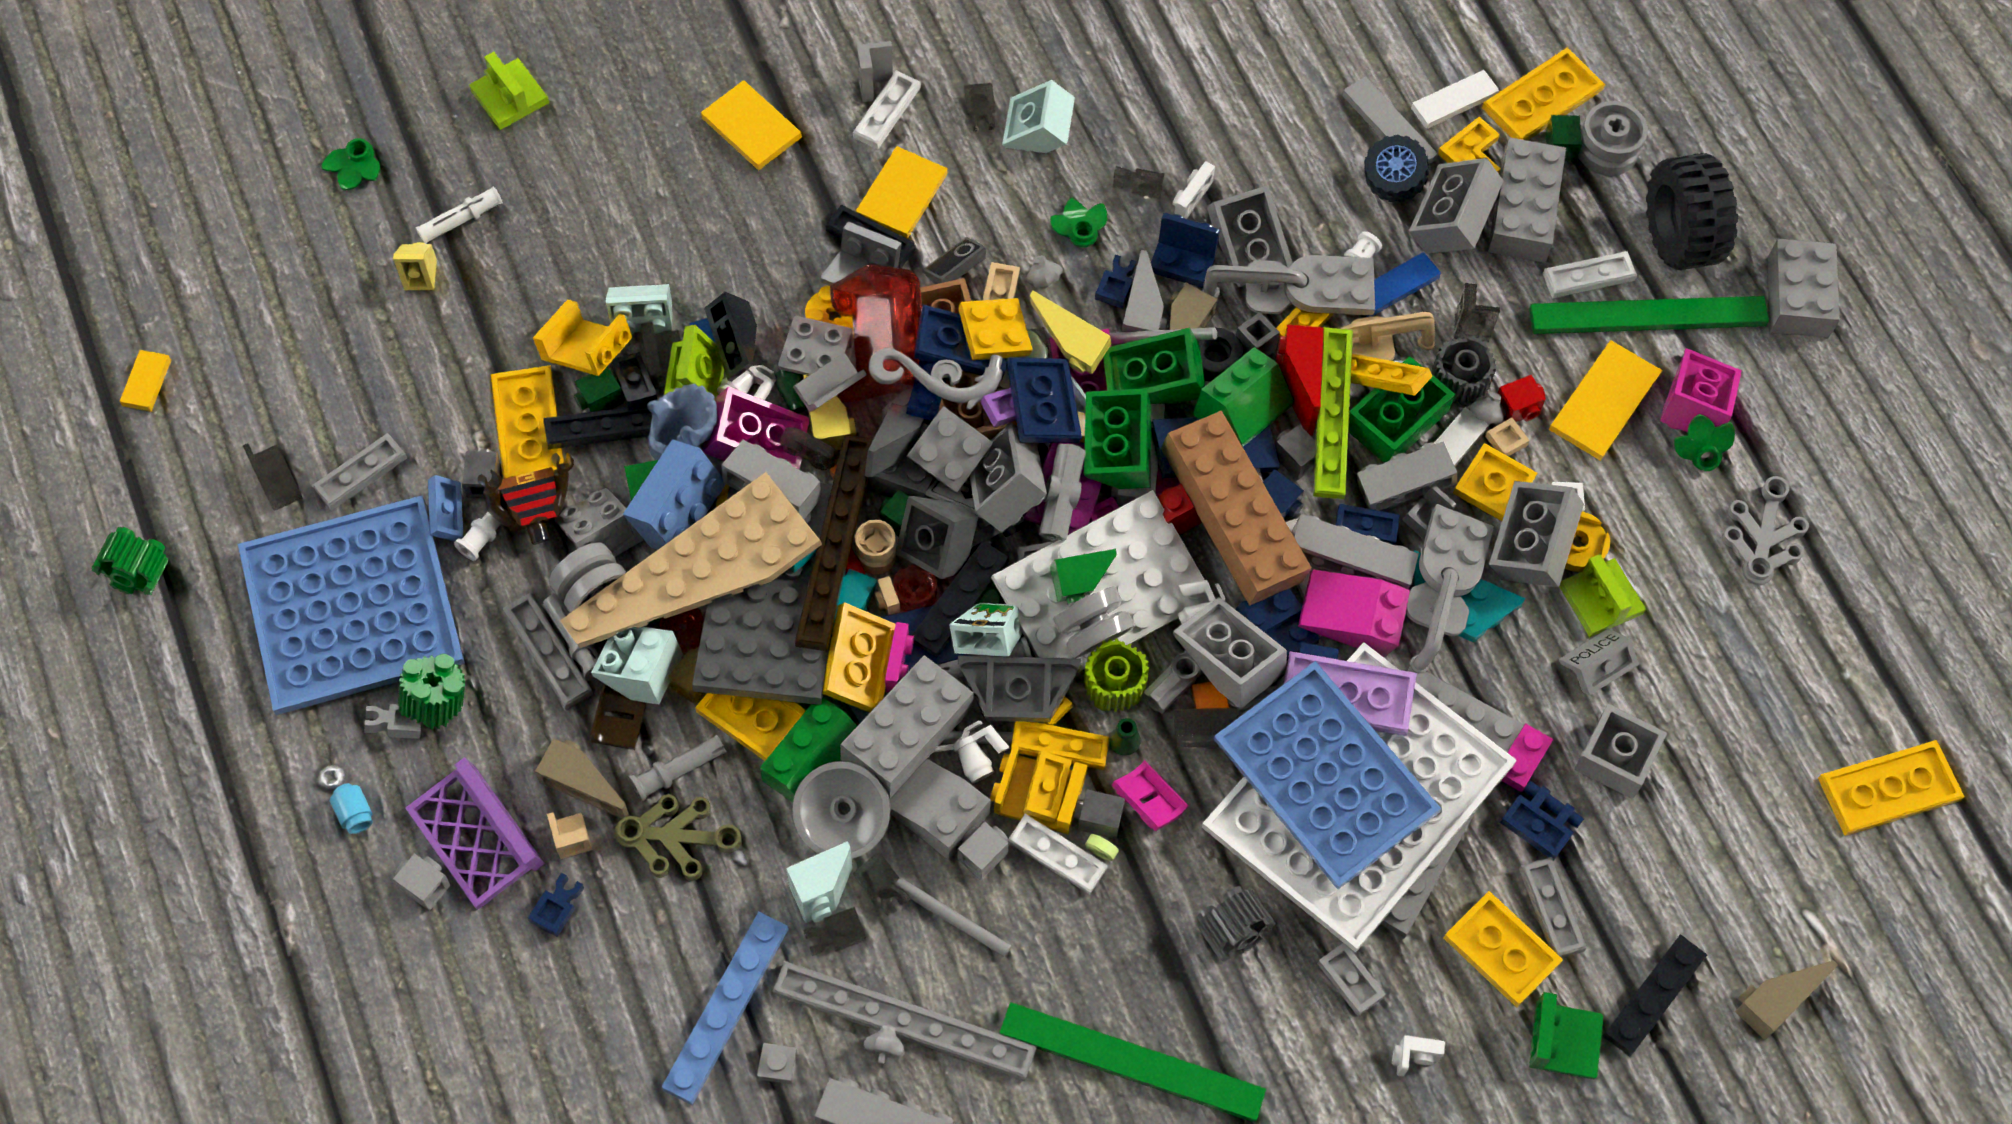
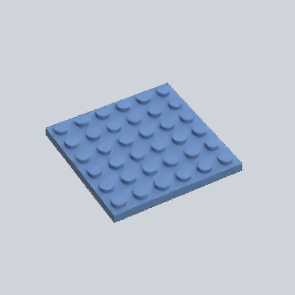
(347, 603)

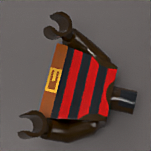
(529, 498)

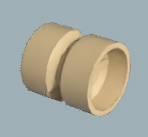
(875, 546)

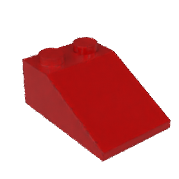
(1301, 365)

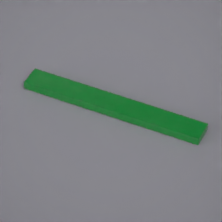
(1648, 315)
(1134, 1062)

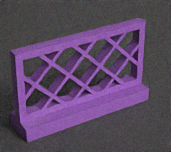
(497, 816)

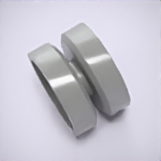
(1612, 138)
(584, 574)
(1092, 618)

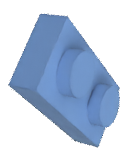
(445, 508)

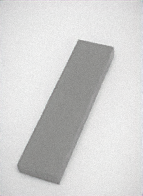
(1382, 114)
(547, 651)

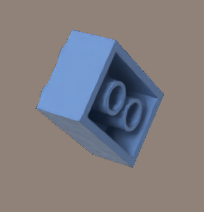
(674, 494)

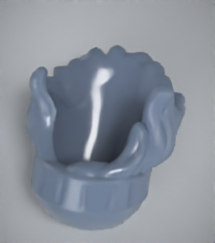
(683, 416)

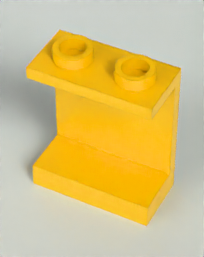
(581, 343)
(1012, 792)

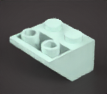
(641, 306)
(639, 663)

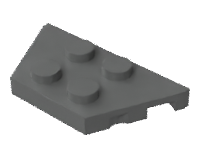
(1018, 686)

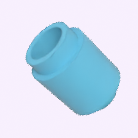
(351, 808)

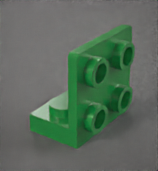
(1565, 1039)

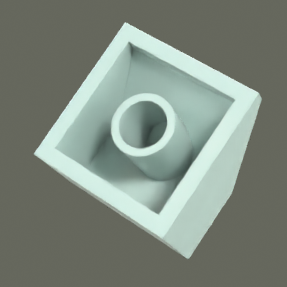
(1039, 119)
(820, 882)

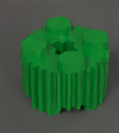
(131, 561)
(431, 690)

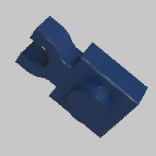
(1116, 285)
(555, 909)

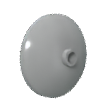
(819, 813)

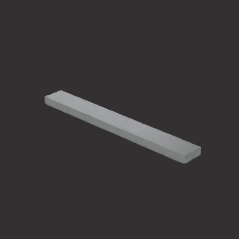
(910, 1021)

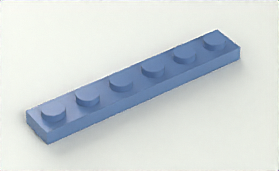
(725, 1008)

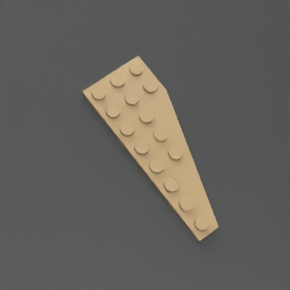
(727, 550)

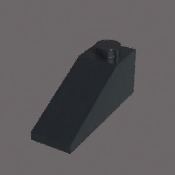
(733, 332)

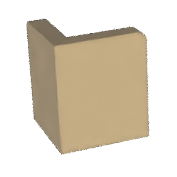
(569, 835)

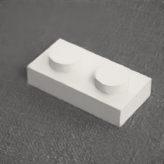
(1198, 184)

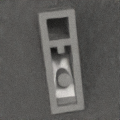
(1145, 302)

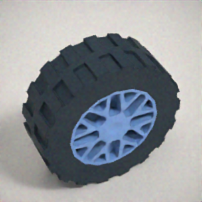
(1396, 168)

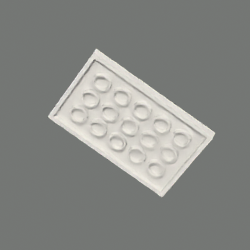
(1145, 573)

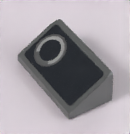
(955, 261)

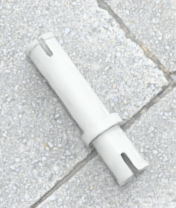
(464, 212)

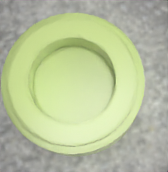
(1101, 847)

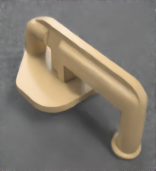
(1374, 334)

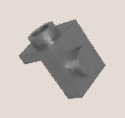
(1420, 514)

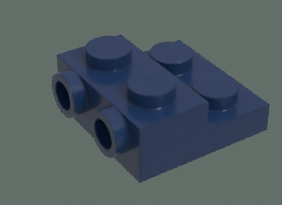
(1279, 619)

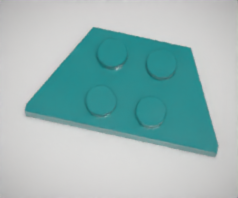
(1486, 605)

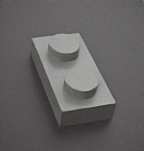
(1351, 979)

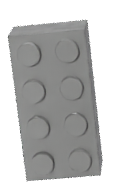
(1527, 200)
(908, 724)

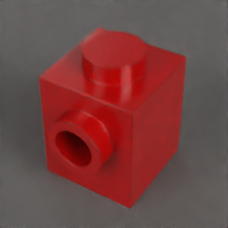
(1522, 399)
(1179, 509)

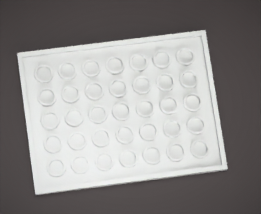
(1445, 757)

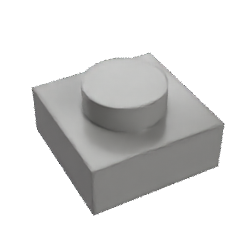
(777, 1063)

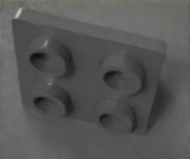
(860, 248)

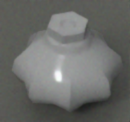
(1043, 272)
(1489, 408)
(884, 1044)

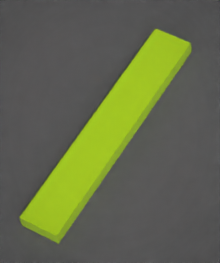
(1333, 415)

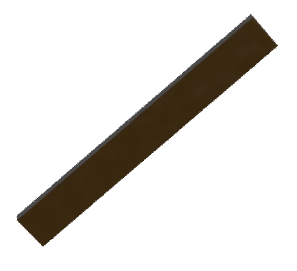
(836, 540)

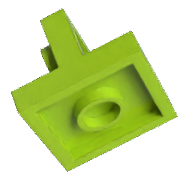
(507, 91)
(694, 362)
(1602, 596)

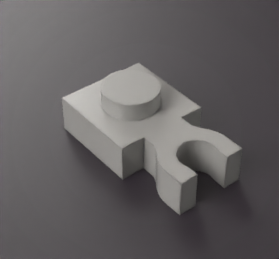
(392, 721)

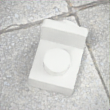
(1422, 1050)

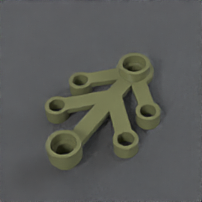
(673, 834)

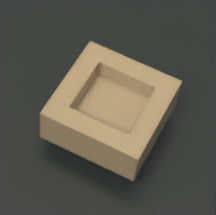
(1507, 437)
(886, 597)

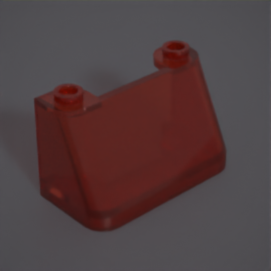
(884, 315)

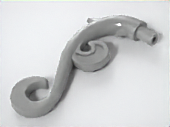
(945, 368)

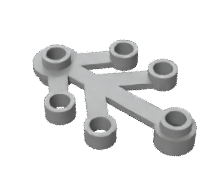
(1764, 535)

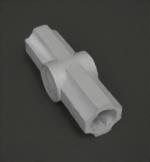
(1062, 492)
(1171, 683)

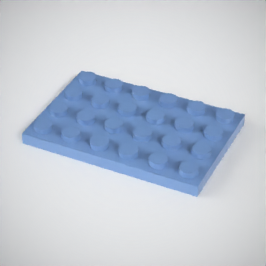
(1327, 774)

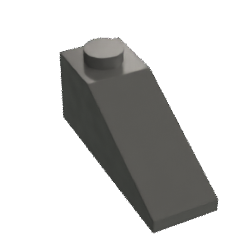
(894, 439)

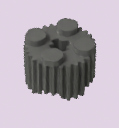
(1465, 368)
(1234, 923)

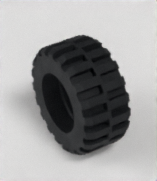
(1691, 211)

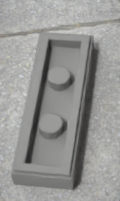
(359, 471)
(1552, 907)

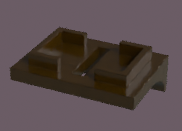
(615, 730)

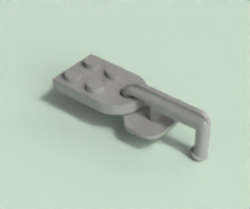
(1309, 283)
(1457, 550)

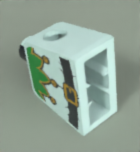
(987, 630)

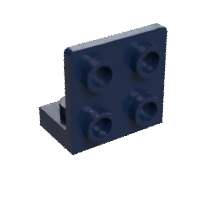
(1185, 249)

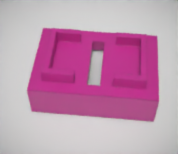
(1144, 782)

